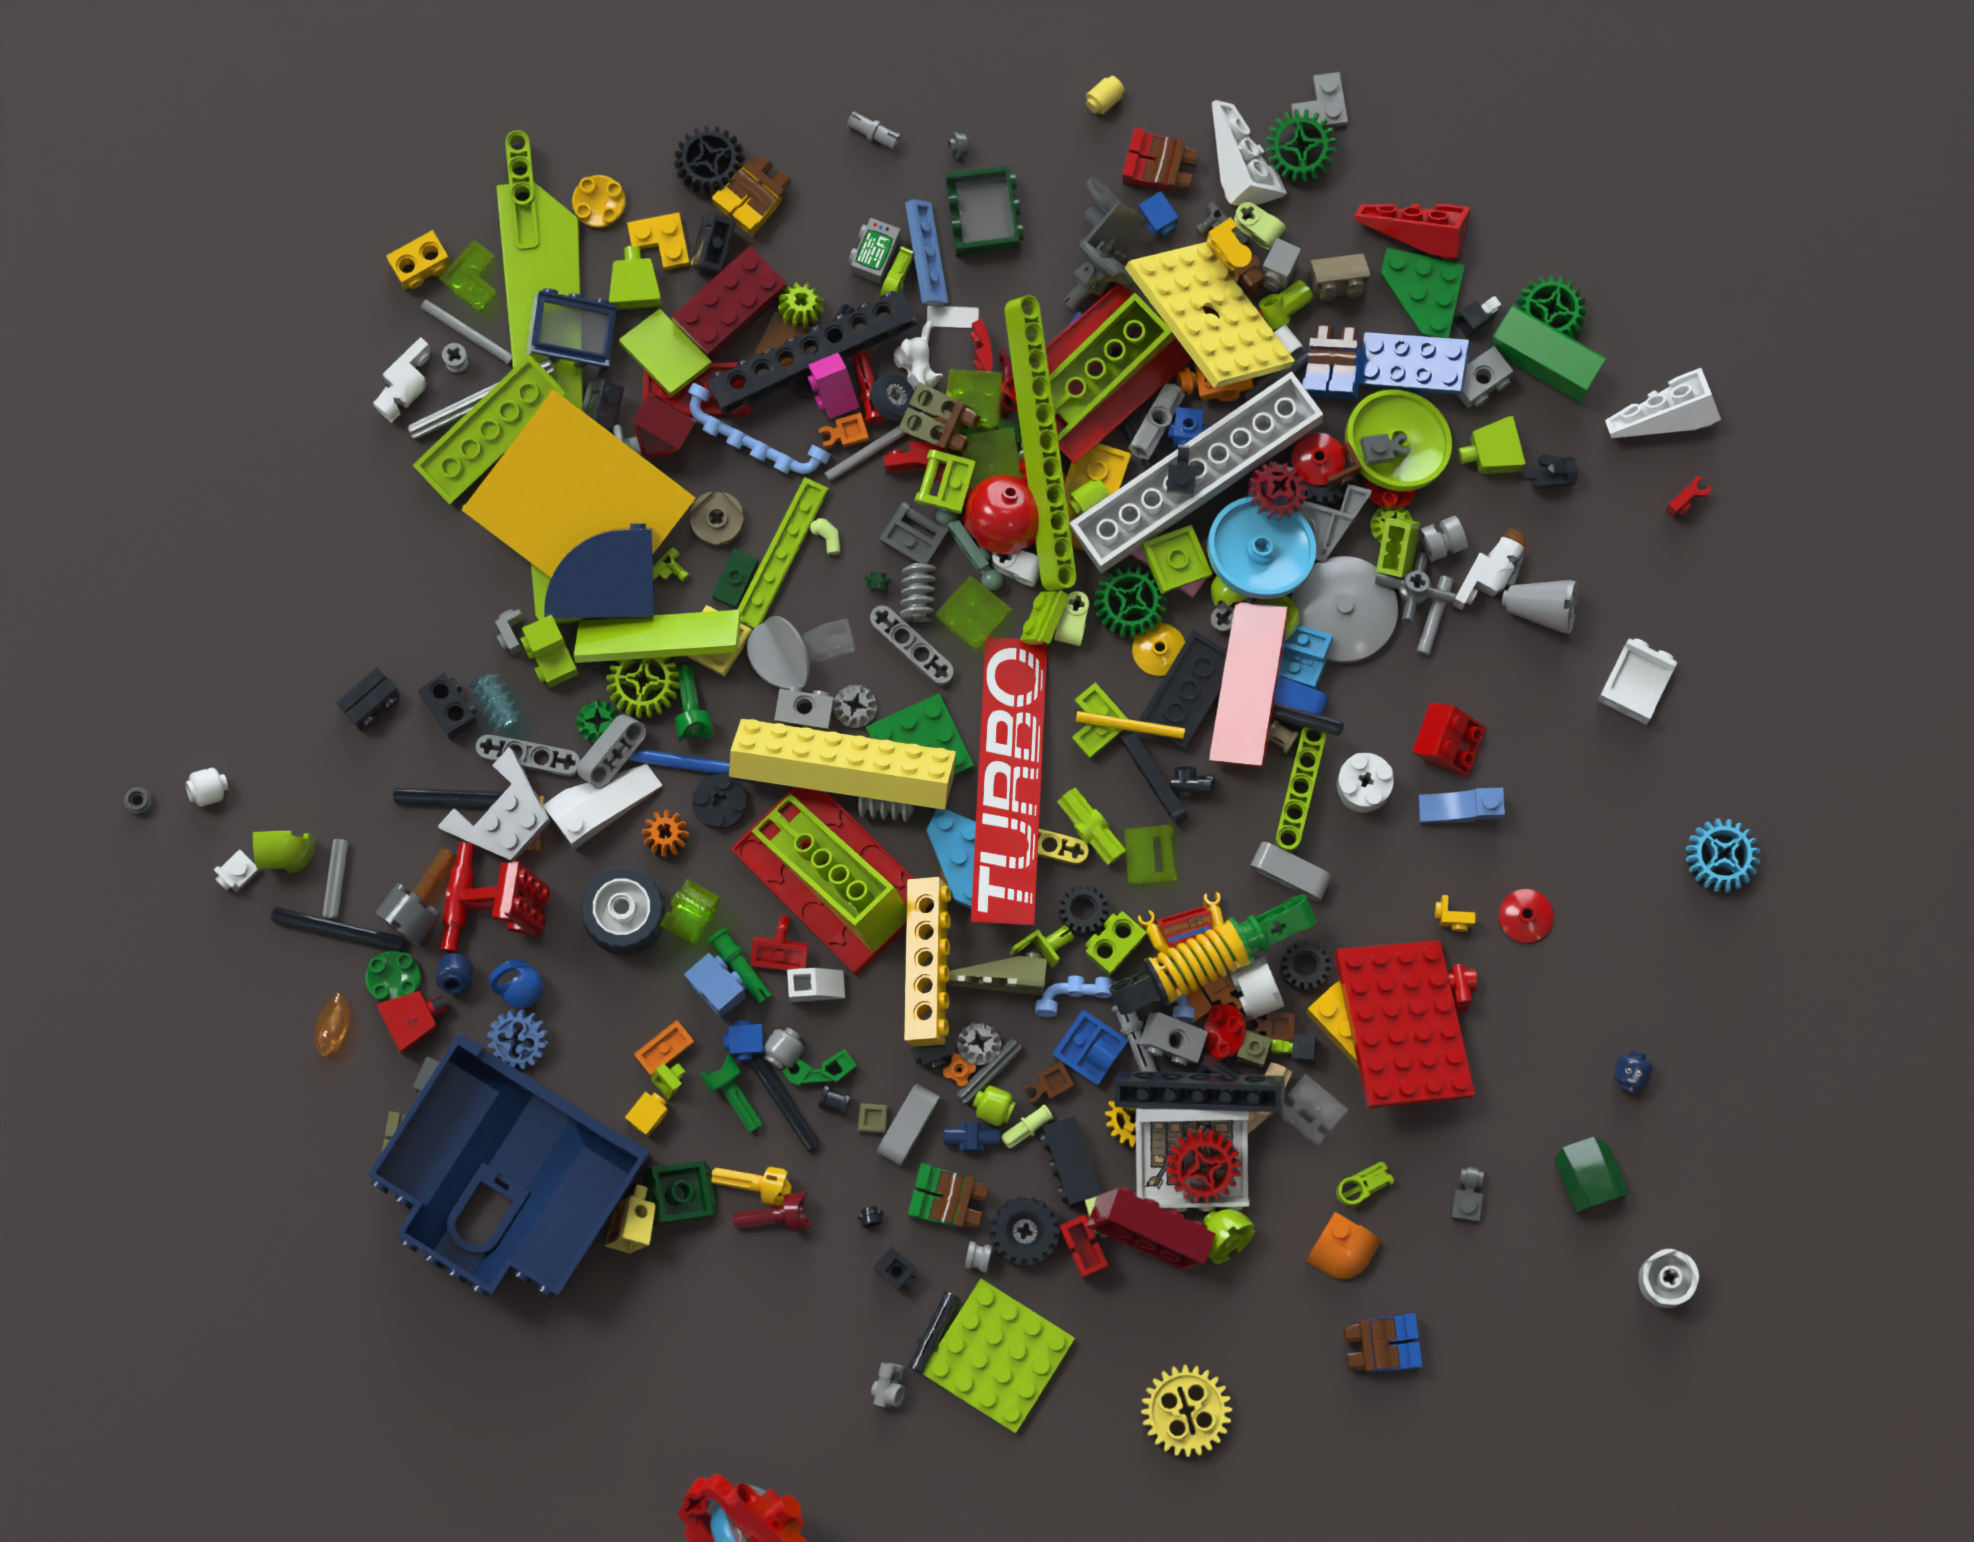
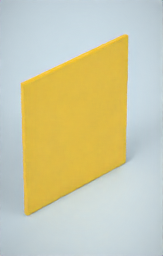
(571, 482)

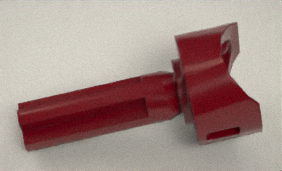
(791, 1212)

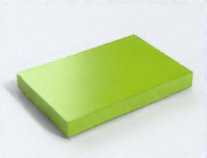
(665, 352)

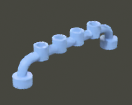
(759, 450)
(1076, 988)

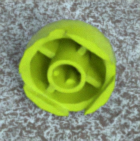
(1232, 1232)

